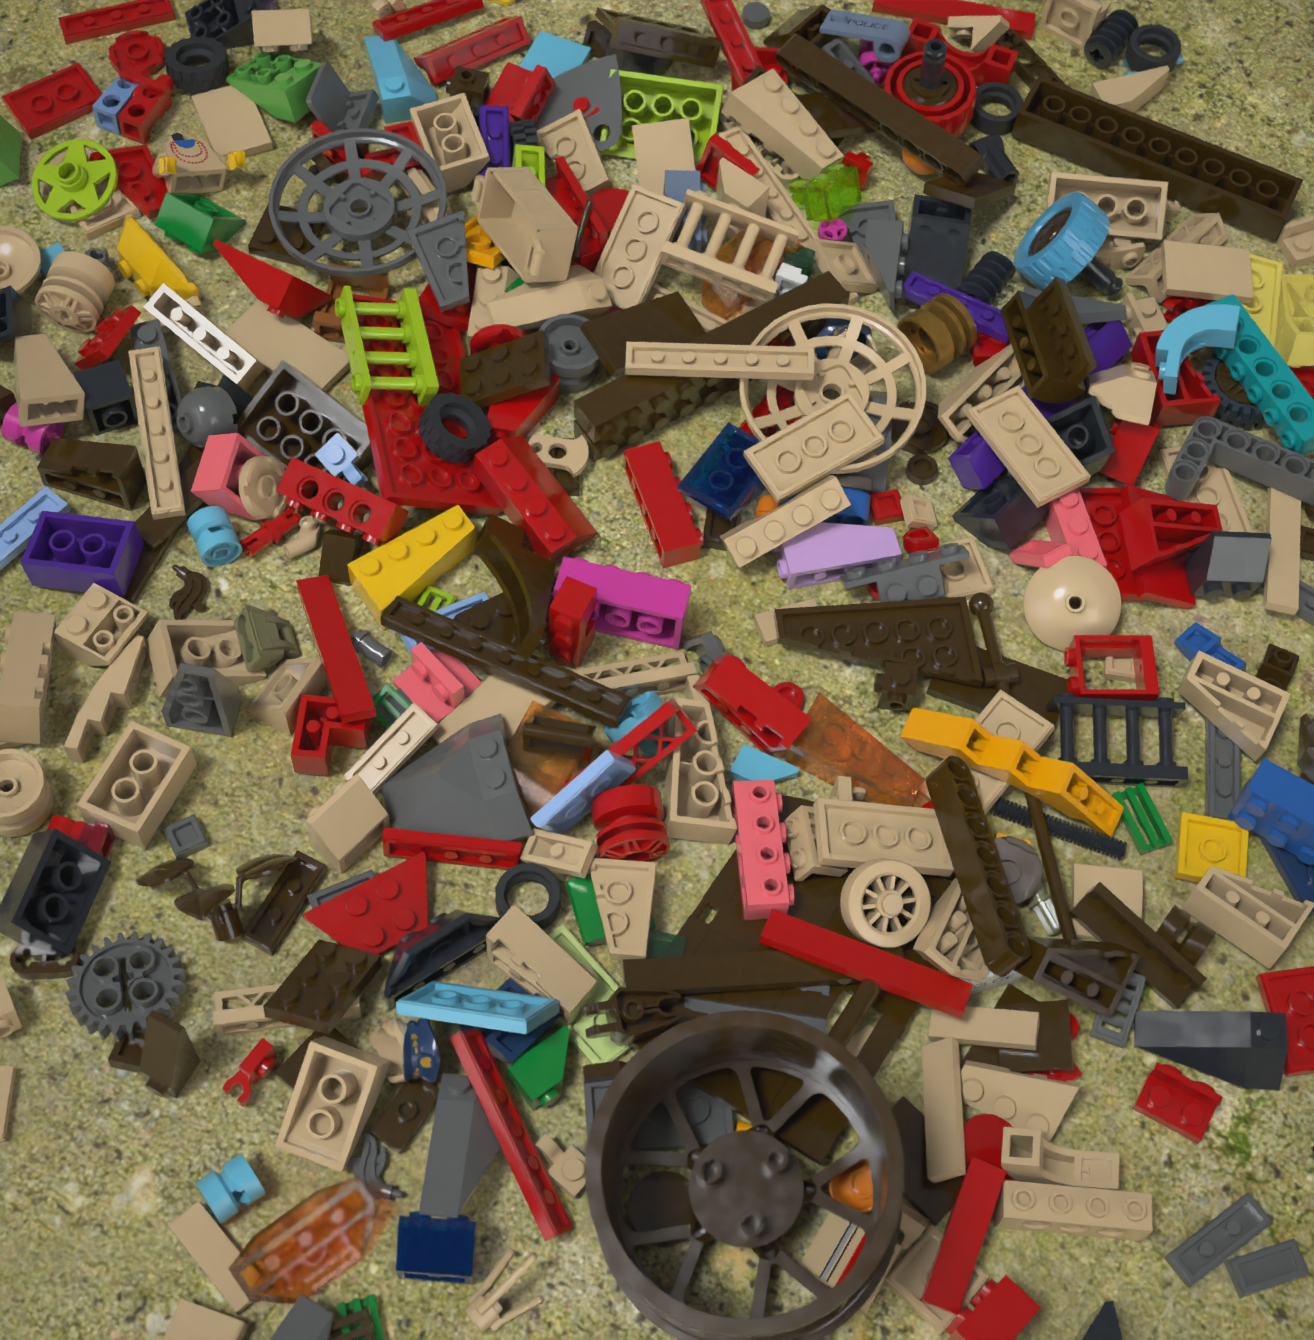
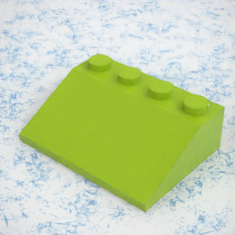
(663, 98)

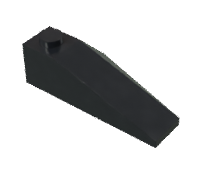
(1229, 1045)

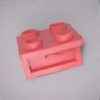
(436, 681)

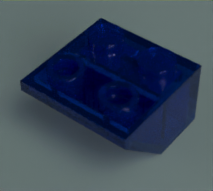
(436, 1249)

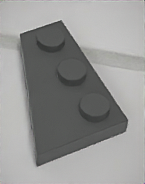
(857, 219)

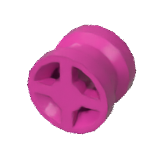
(835, 229)

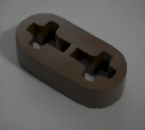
(45, 967)

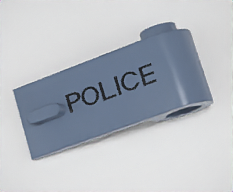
(887, 34)

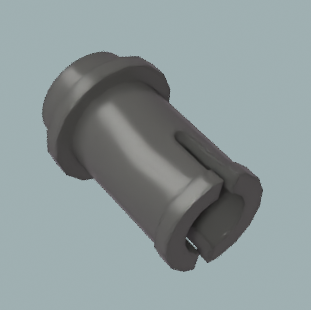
(370, 647)

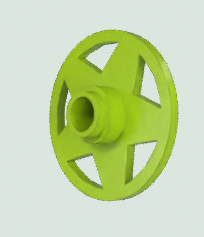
(74, 180)

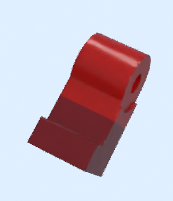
(94, 836)

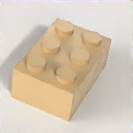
(138, 784)

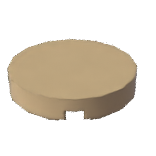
(258, 487)

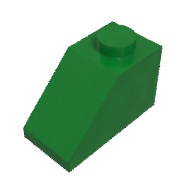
(541, 1070)

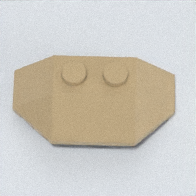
(981, 384)
(1125, 391)
(950, 939)

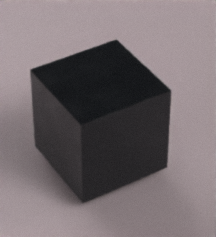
(107, 397)

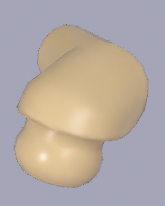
(306, 539)

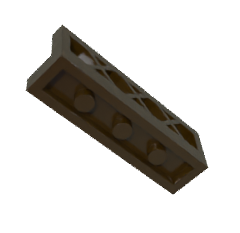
(1159, 962)

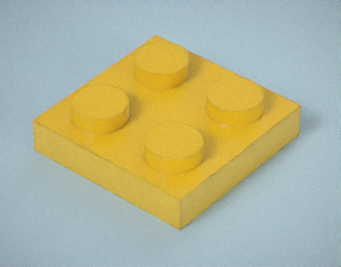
(1209, 842)

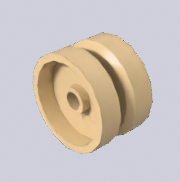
(24, 793)

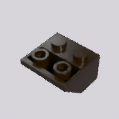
(804, 23)

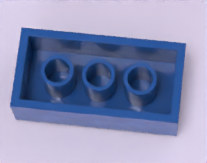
(1279, 809)

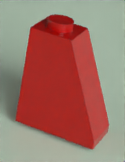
(522, 413)

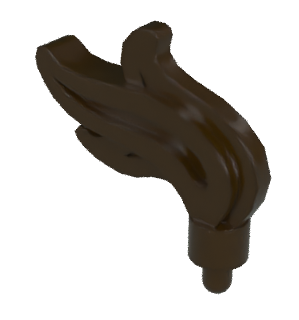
(190, 595)

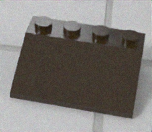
(298, 418)

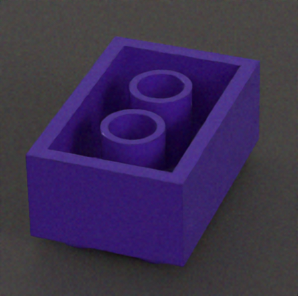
(81, 551)

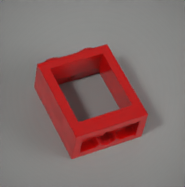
(1135, 646)

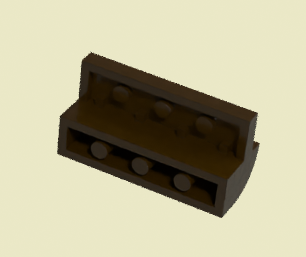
(1049, 343)

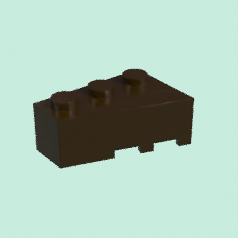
(94, 471)
(1081, 970)

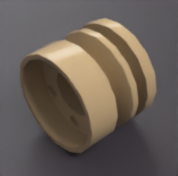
(75, 292)

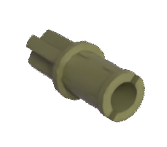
(1044, 909)

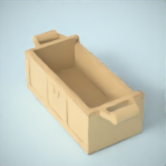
(525, 223)

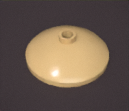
(18, 259)
(1048, 599)

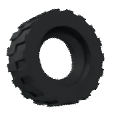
(199, 77)
(444, 443)

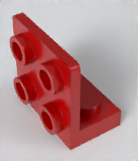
(522, 91)

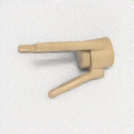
(484, 1308)

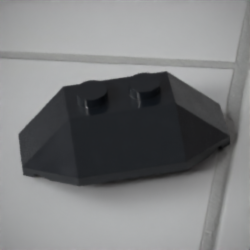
(436, 951)

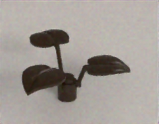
(214, 900)

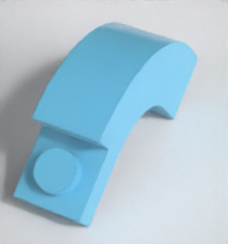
(1192, 330)

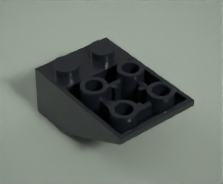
(226, 20)
(937, 240)

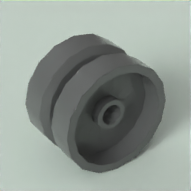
(570, 353)

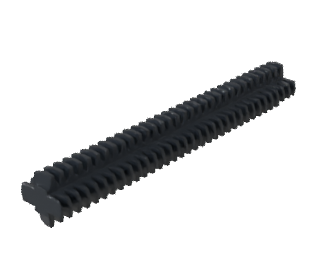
(1062, 828)

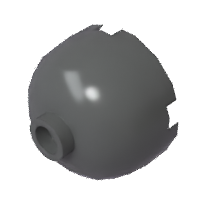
(205, 413)

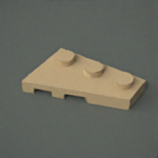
(1017, 1097)

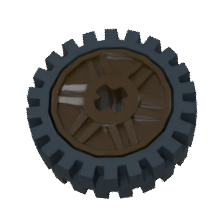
(1234, 400)

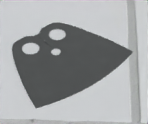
(594, 83)

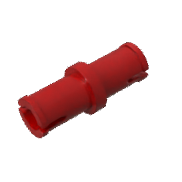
(270, 532)

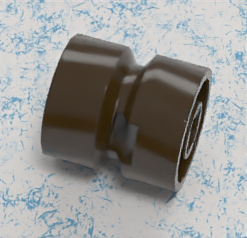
(1196, 939)

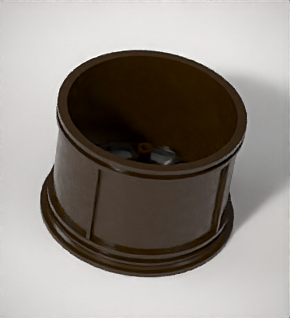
(746, 1181)

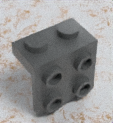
(336, 105)

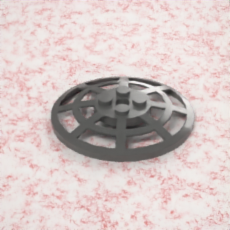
(353, 194)

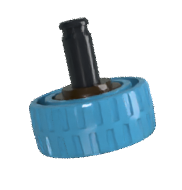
(1066, 244)

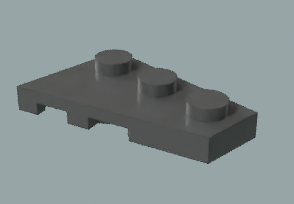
(443, 258)

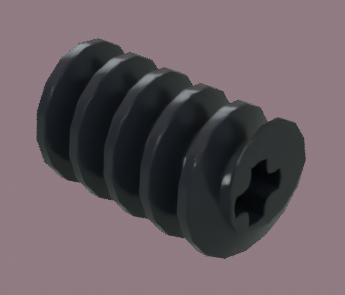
(1110, 38)
(988, 277)

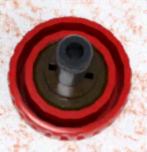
(934, 86)

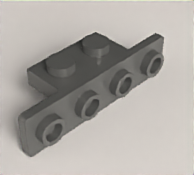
(908, 578)

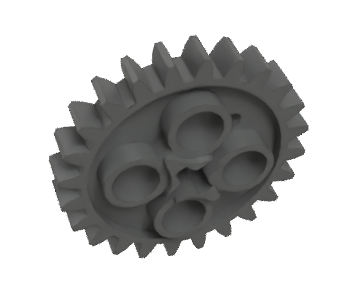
(92, 992)

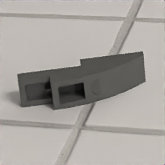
(149, 335)

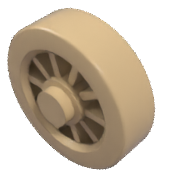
(885, 902)

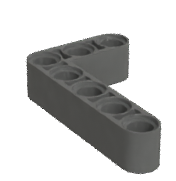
(1242, 454)

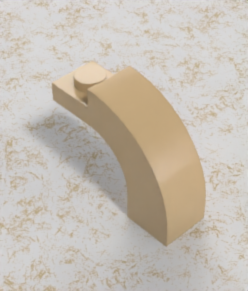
(1034, 1160)

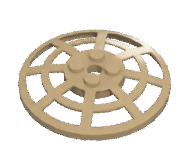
(841, 375)

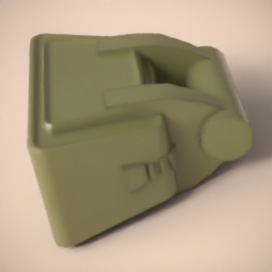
(260, 638)

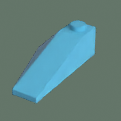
(396, 79)

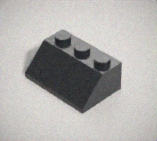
(52, 892)

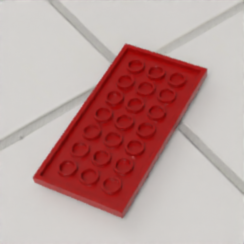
(403, 464)

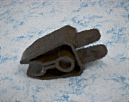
(633, 1014)

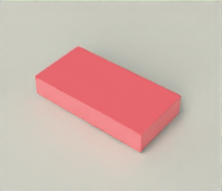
(1040, 553)

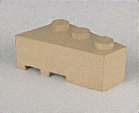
(1234, 702)
(539, 963)

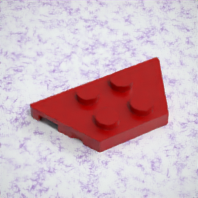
(378, 910)

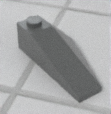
(458, 1149)

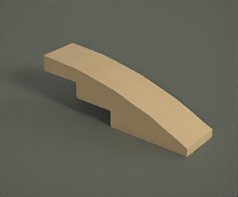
(112, 690)

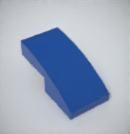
(1199, 638)

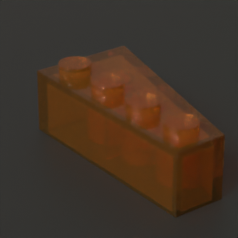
(840, 747)

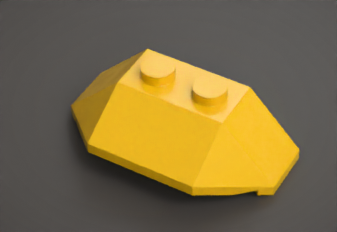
(149, 264)

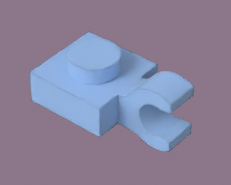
(340, 459)

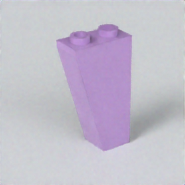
(830, 550)

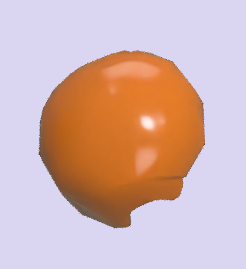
(854, 1187)

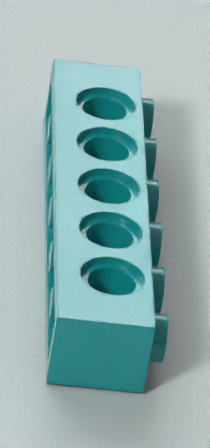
(1269, 383)

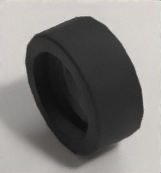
(1153, 35)
(1001, 94)
(535, 873)

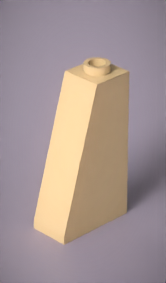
(44, 384)

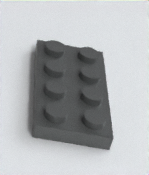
(658, 1132)

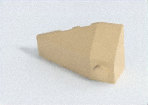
(536, 302)

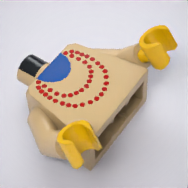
(194, 166)

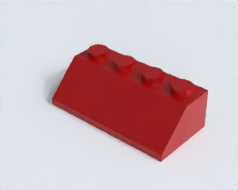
(532, 497)

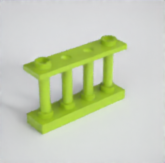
(412, 333)

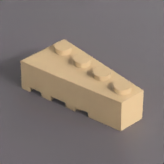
(783, 124)
(25, 676)

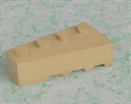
(694, 783)

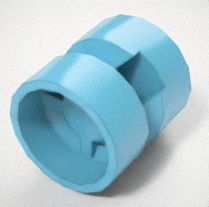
(214, 536)
(230, 1188)

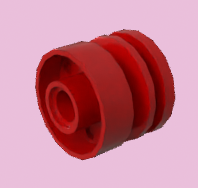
(630, 824)

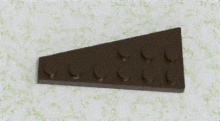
(911, 632)

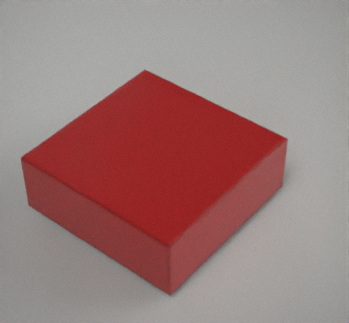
(886, 507)

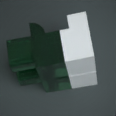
(795, 269)

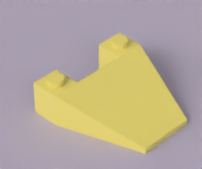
(1296, 320)

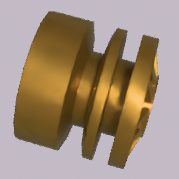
(939, 331)

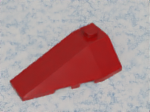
(273, 286)

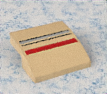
(835, 1253)

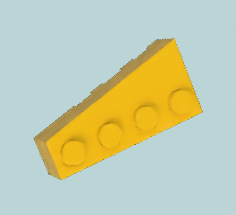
(412, 561)

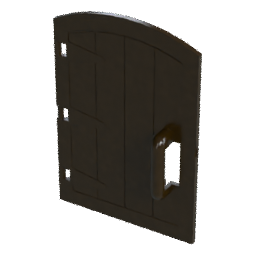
(816, 901)

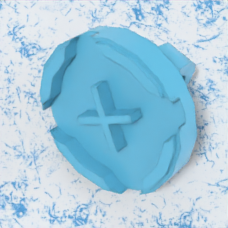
(640, 709)

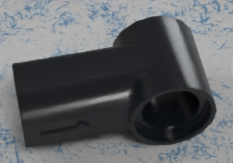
(995, 160)

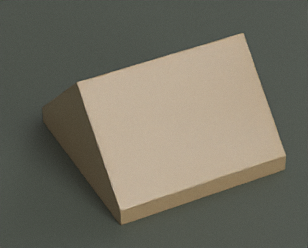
(281, 695)

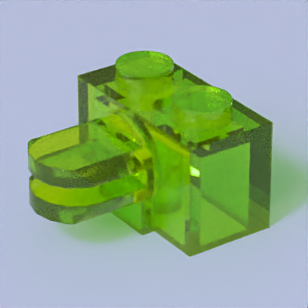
(828, 193)

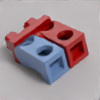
(134, 104)

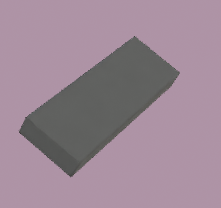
(1218, 1240)

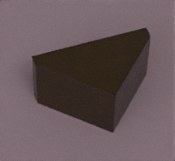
(337, 551)

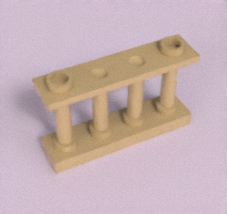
(732, 275)

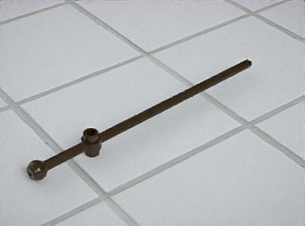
(999, 676)

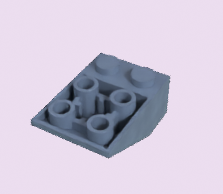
(675, 186)

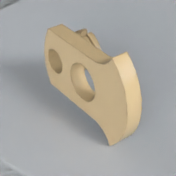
(576, 452)

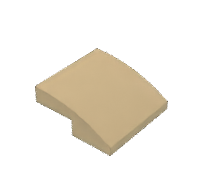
(1123, 883)

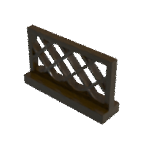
(660, 38)

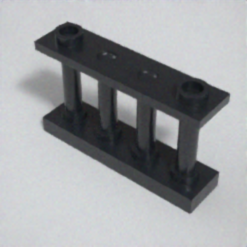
(1133, 770)

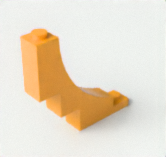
(1016, 763)

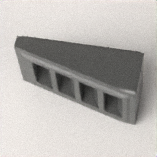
(1131, 993)

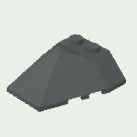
(461, 787)

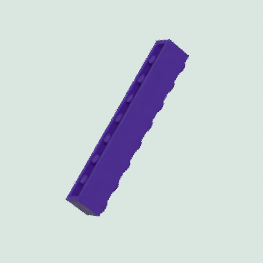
(976, 461)

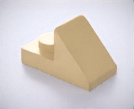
(982, 29)
(559, 853)

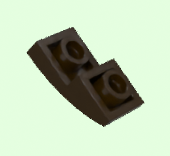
(1277, 666)

